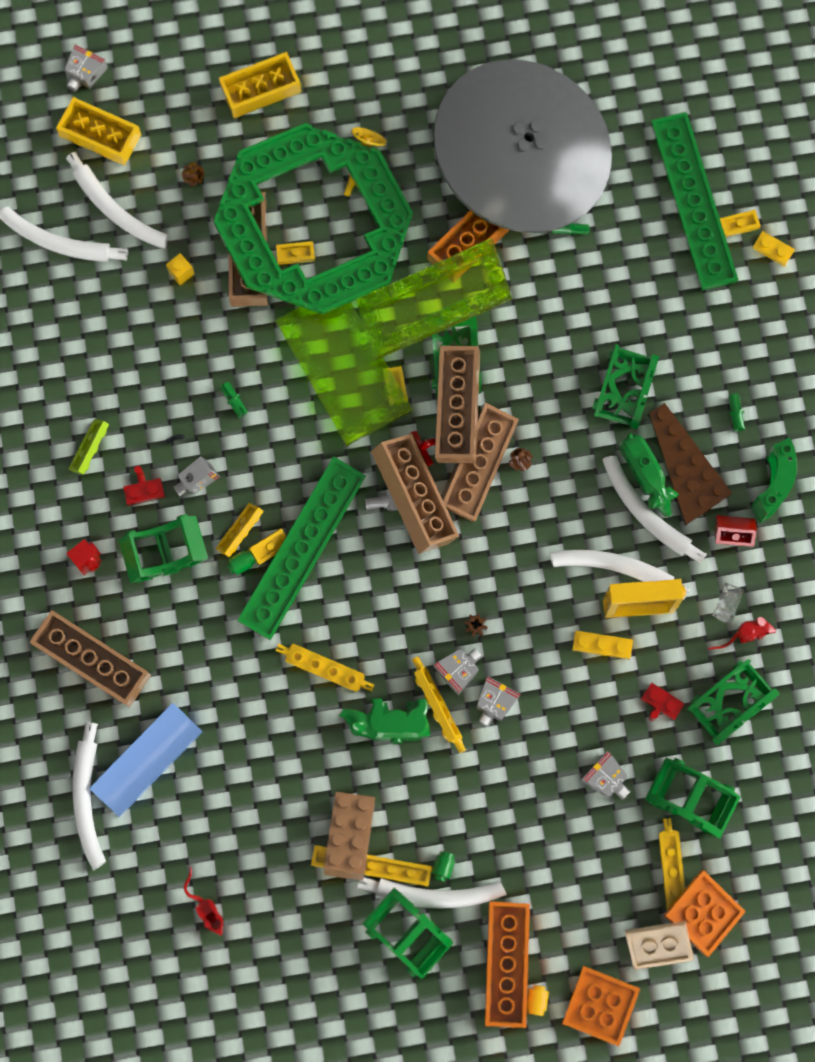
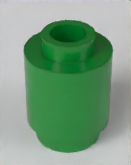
(241, 562)
(443, 866)

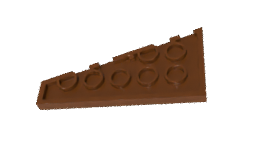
(687, 467)

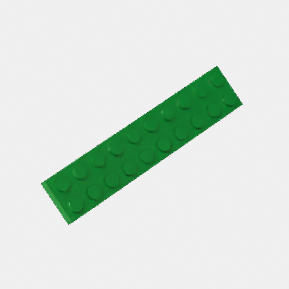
(694, 201)
(301, 548)

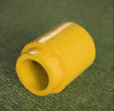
(537, 1000)

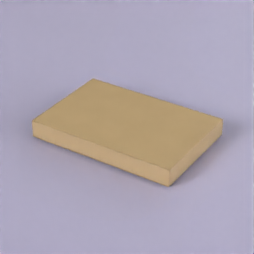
(659, 945)

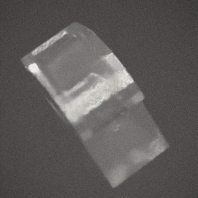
(727, 603)

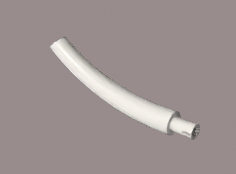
(110, 208)
(59, 244)
(649, 519)
(610, 561)
(82, 796)
(436, 898)

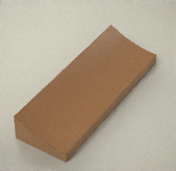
(471, 481)

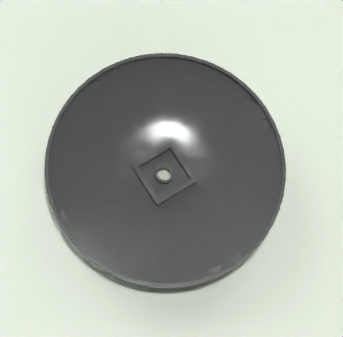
(500, 173)

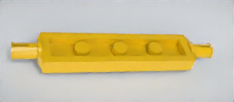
(325, 667)
(435, 700)
(671, 863)

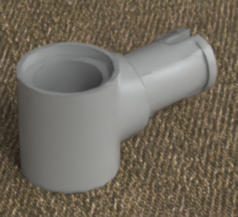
(382, 501)

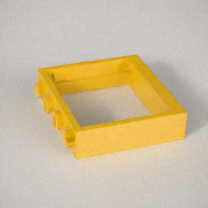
(643, 598)

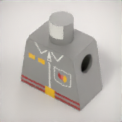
(84, 68)
(200, 472)
(458, 669)
(495, 701)
(607, 777)

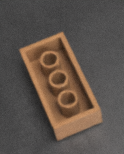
(349, 836)

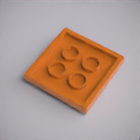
(707, 912)
(601, 1006)

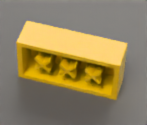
(260, 85)
(98, 131)

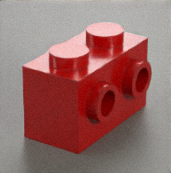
(735, 531)
(85, 557)

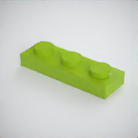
(88, 446)

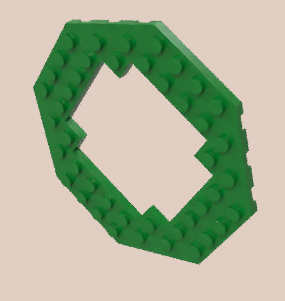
(250, 249)

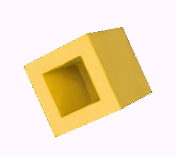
(180, 269)

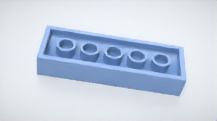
(146, 760)

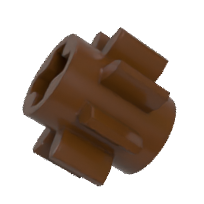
(192, 174)
(520, 459)
(472, 621)

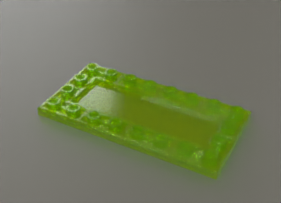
(433, 299)
(341, 369)

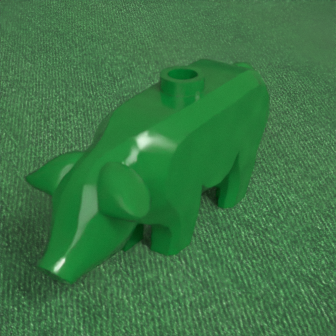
(647, 473)
(388, 724)

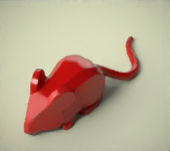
(749, 631)
(206, 910)

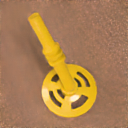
(368, 138)

